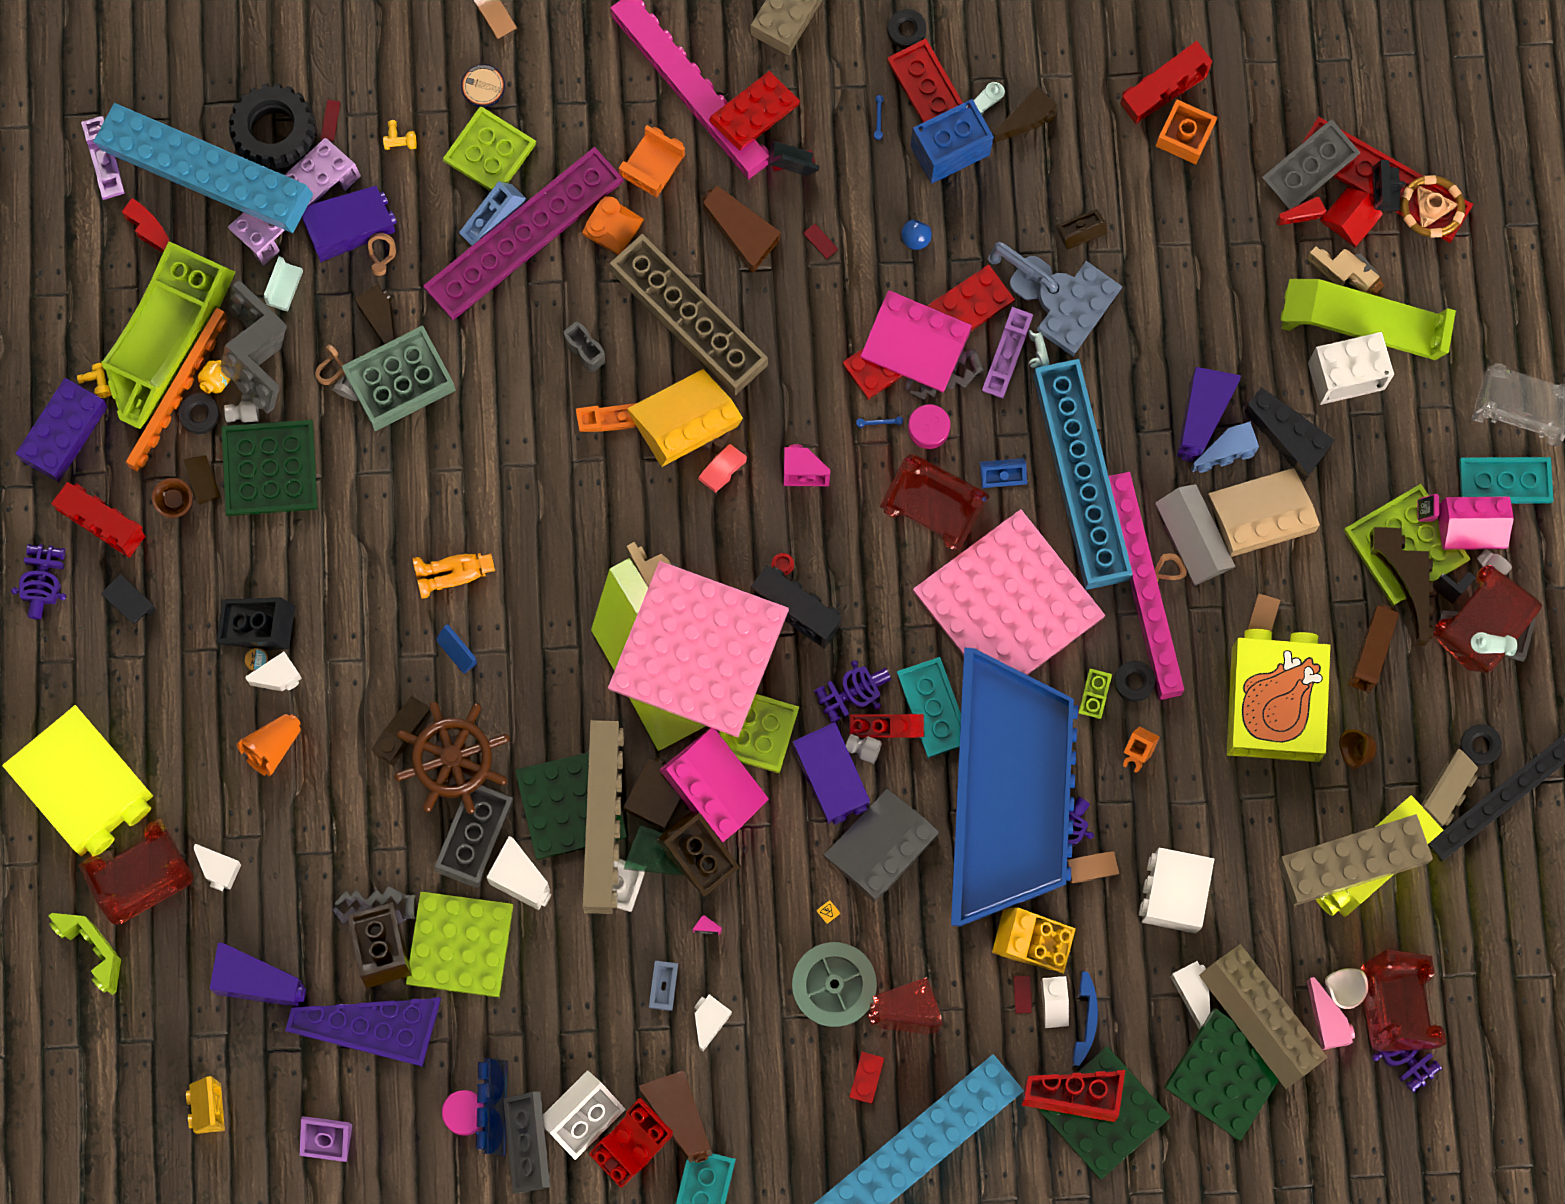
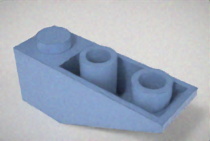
(1232, 444)

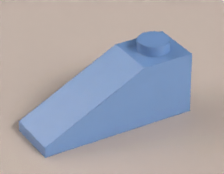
(496, 207)

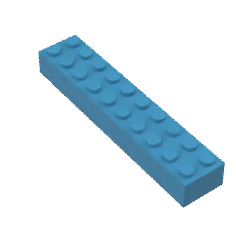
(203, 167)
(1082, 474)
(928, 1137)

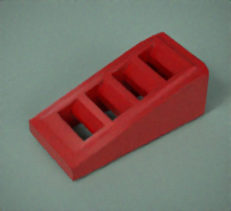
(1307, 211)

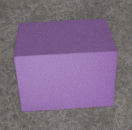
(325, 1138)

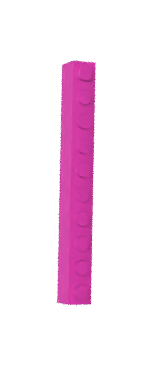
(684, 79)
(1146, 590)

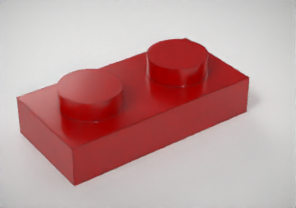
(866, 1078)

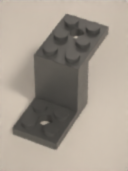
(252, 347)

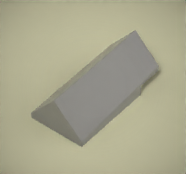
(1194, 534)

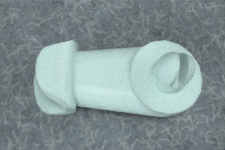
(989, 96)
(1041, 353)
(1489, 643)

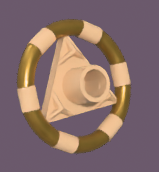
(1432, 206)

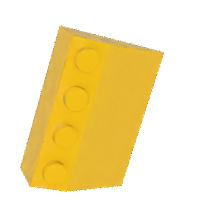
(684, 417)

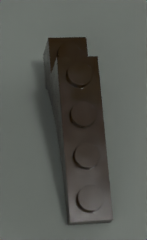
(1412, 574)

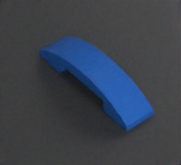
(1086, 991)

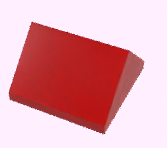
(1352, 216)

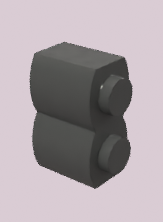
(588, 350)

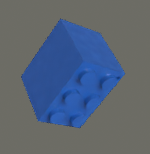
(951, 141)

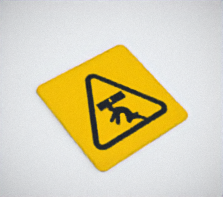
(828, 912)

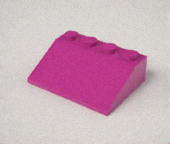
(916, 341)
(715, 784)

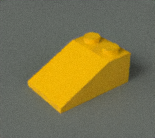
(206, 1106)

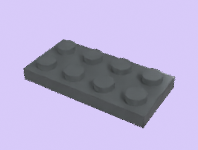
(1311, 165)
(526, 1142)

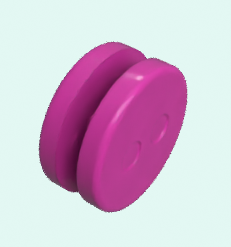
(929, 426)
(460, 1112)

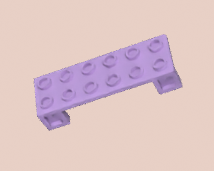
(319, 171)

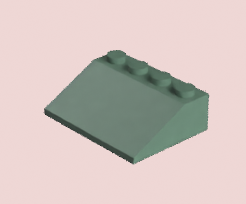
(398, 378)

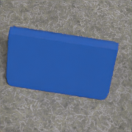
(1003, 473)
(456, 649)

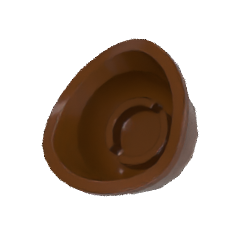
(172, 497)
(1357, 748)

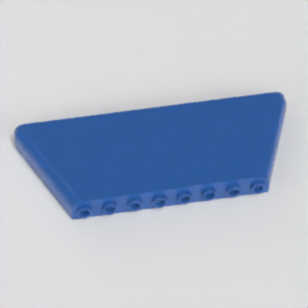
(1011, 789)

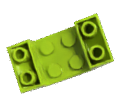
(105, 973)

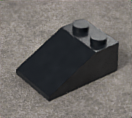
(256, 623)

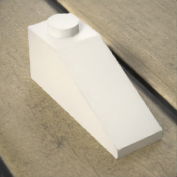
(1193, 991)

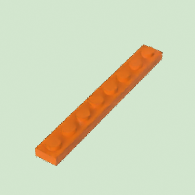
(173, 397)

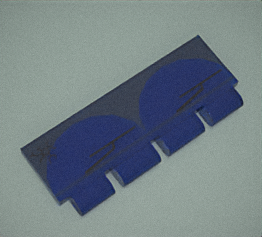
(492, 1113)

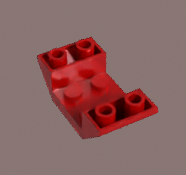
(631, 1143)

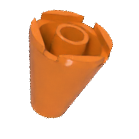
(270, 743)

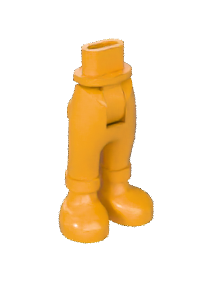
(463, 567)

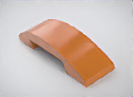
(604, 419)

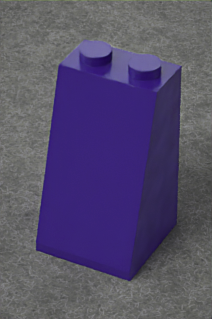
(347, 221)
(1205, 405)
(831, 774)
(251, 979)

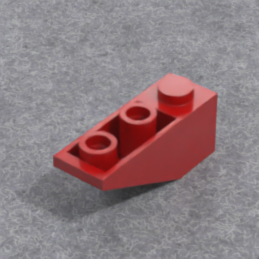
(887, 725)

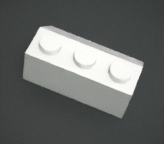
(582, 1114)

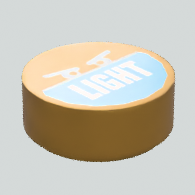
(255, 659)

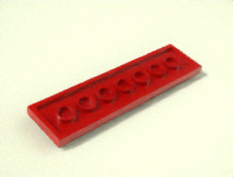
(1359, 176)
(970, 301)

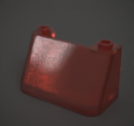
(935, 500)
(1496, 609)
(138, 876)
(1398, 1002)
(907, 1009)

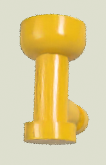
(392, 139)
(98, 374)

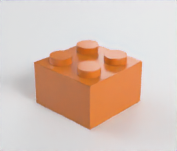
(1186, 131)

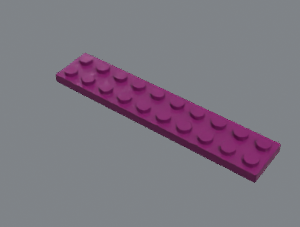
(523, 233)

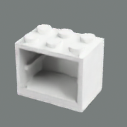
(1350, 368)
(1176, 890)

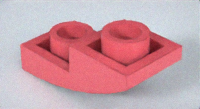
(722, 467)

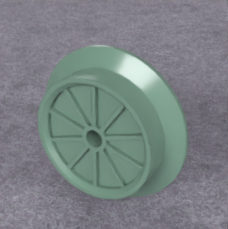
(837, 964)

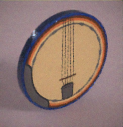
(483, 85)

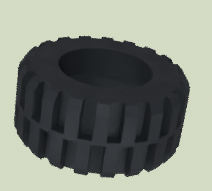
(265, 102)

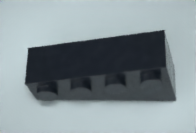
(1290, 432)

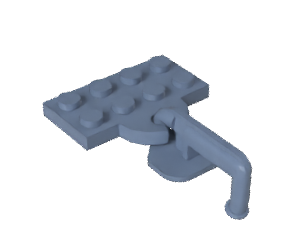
(1073, 308)

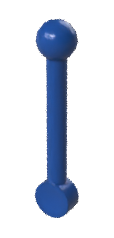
(878, 134)
(861, 422)

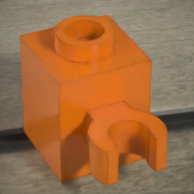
(1140, 747)

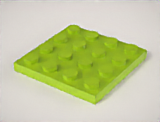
(1418, 537)
(460, 944)

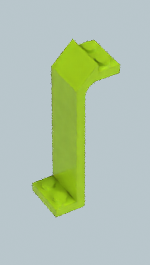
(1364, 314)

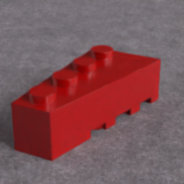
(1166, 83)
(99, 519)
(1079, 1094)

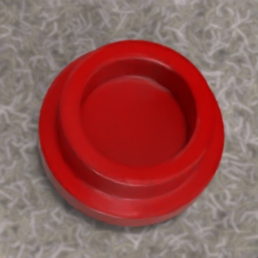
(783, 562)

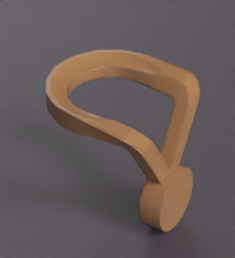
(379, 268)
(333, 354)
(1165, 557)

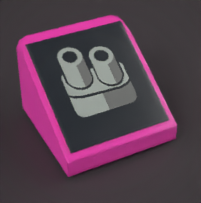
(1428, 508)
(706, 926)

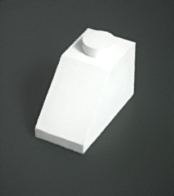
(275, 674)
(217, 868)
(1055, 1002)
(709, 1019)

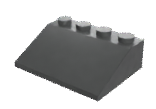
(881, 845)

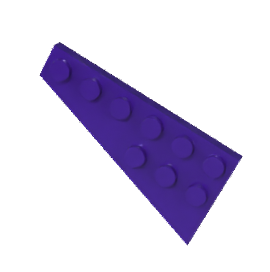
(381, 1028)

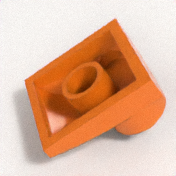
(612, 225)

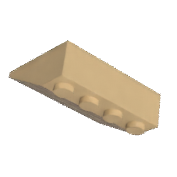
(1263, 512)

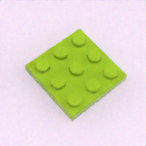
(489, 150)
(764, 734)

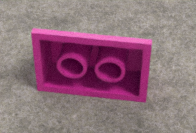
(1475, 522)

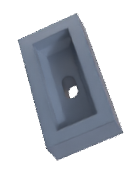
(666, 973)

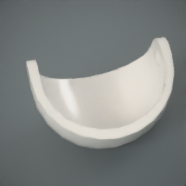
(1347, 987)

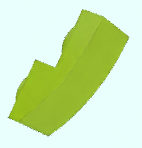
(1095, 693)

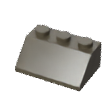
(1449, 788)

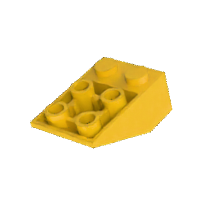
(1033, 939)

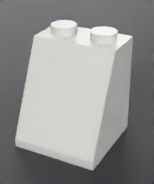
(518, 876)

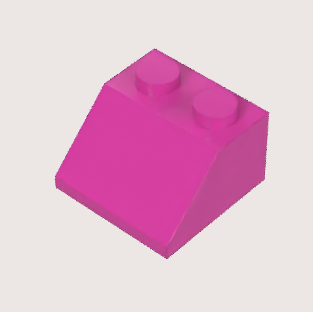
(804, 468)

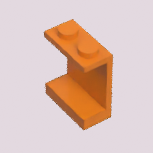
(653, 161)

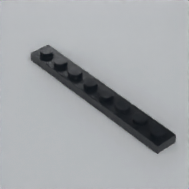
(1499, 800)

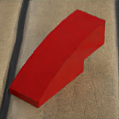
(147, 226)

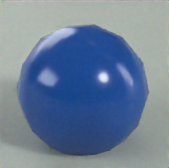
(916, 234)

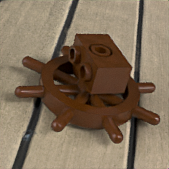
(453, 757)

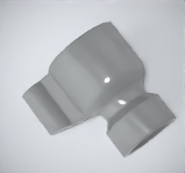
(245, 411)
(1495, 560)
(866, 749)

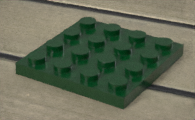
(269, 468)
(557, 805)
(1223, 1076)
(1108, 1143)

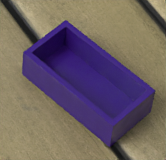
(61, 430)

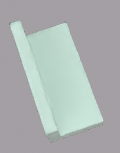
(282, 285)

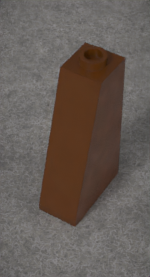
(741, 227)
(1373, 649)
(675, 1106)

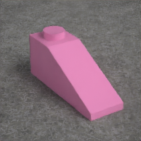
(1330, 1021)

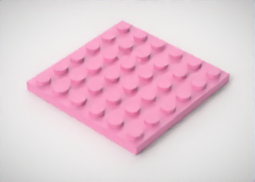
(1010, 597)
(698, 649)

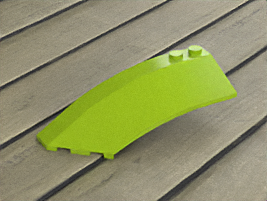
(163, 331)
(611, 628)

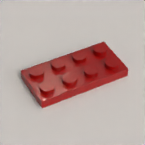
(924, 80)
(754, 110)

